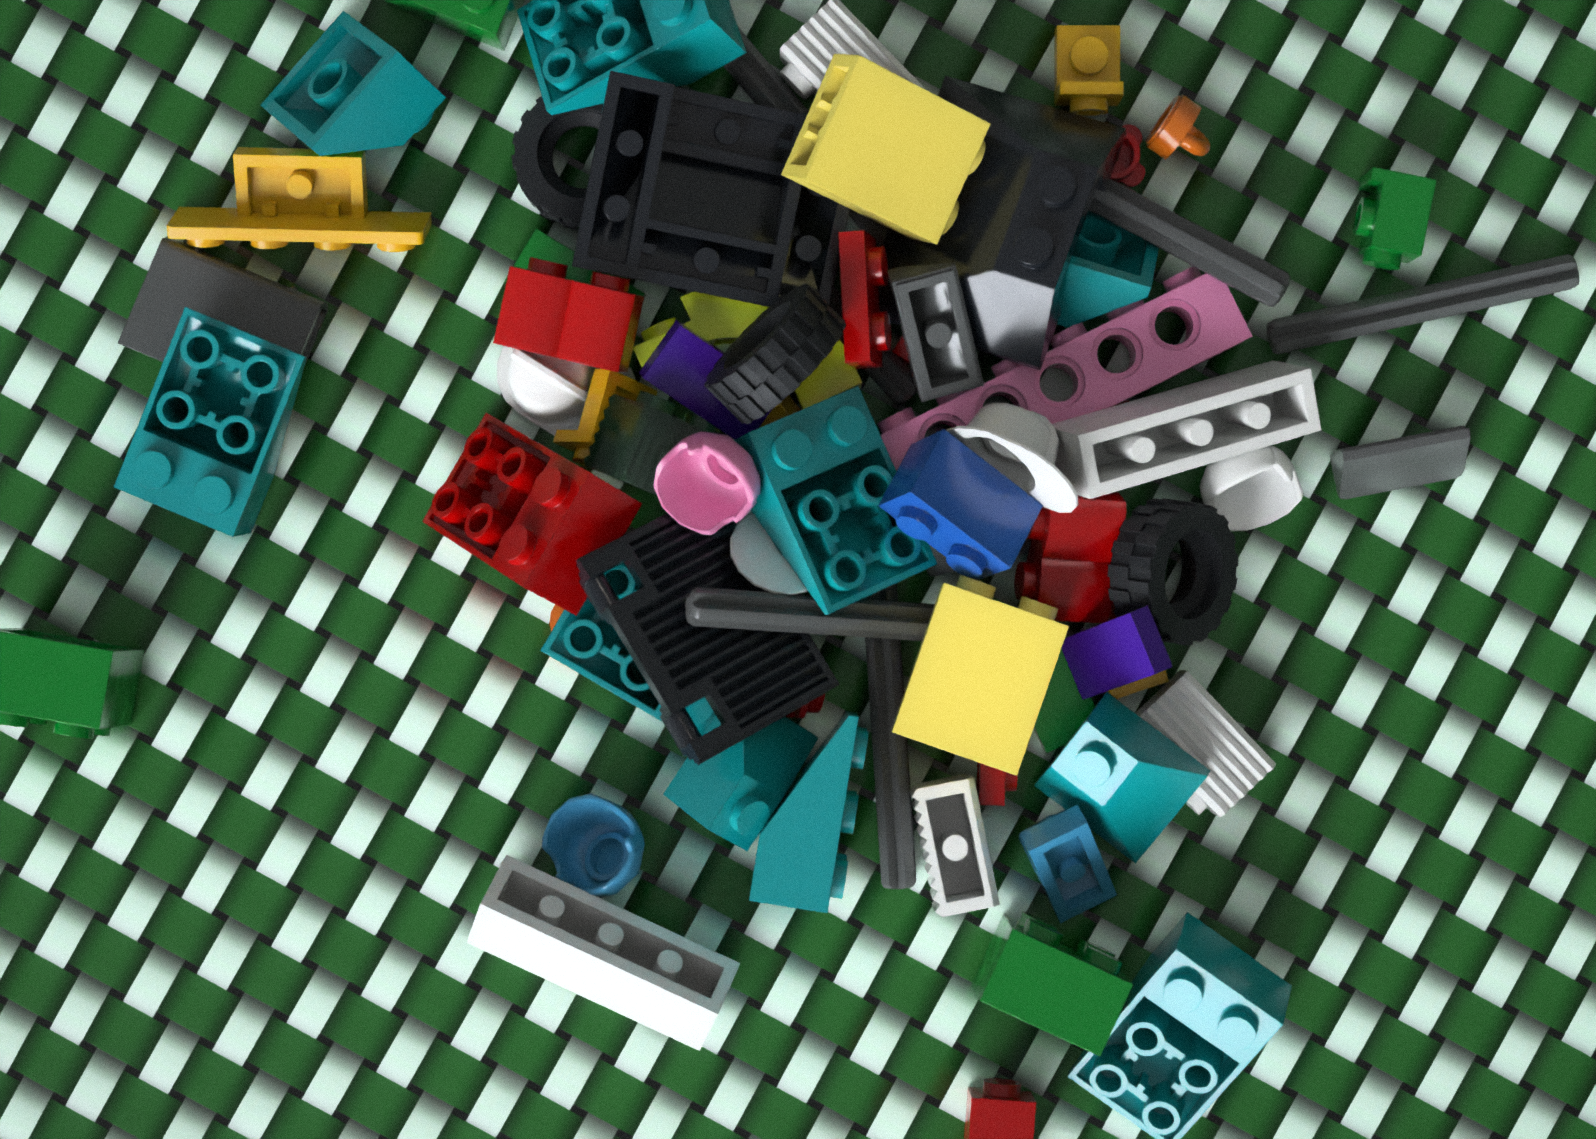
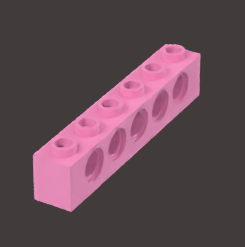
(1211, 328)

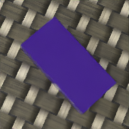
(681, 369)
(1116, 653)

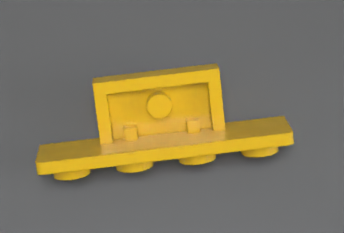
(299, 198)

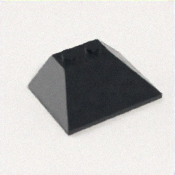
(697, 200)
(1015, 218)

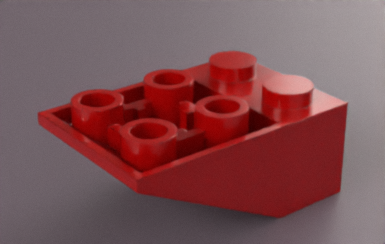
(528, 511)

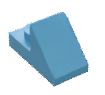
(1067, 863)

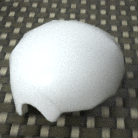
(1252, 488)

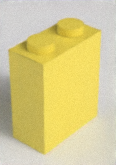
(887, 148)
(981, 675)

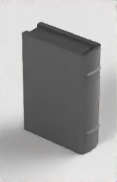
(197, 280)

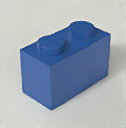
(960, 506)

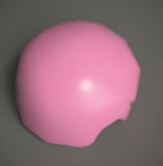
(707, 482)

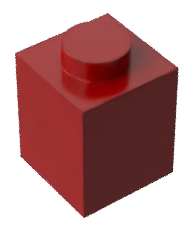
(999, 1111)

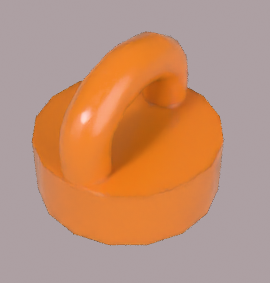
(1176, 129)

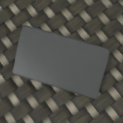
(935, 329)
(1400, 462)

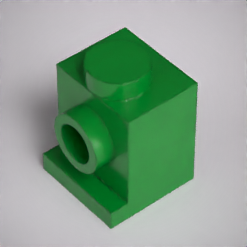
(1393, 217)

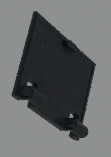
(742, 673)

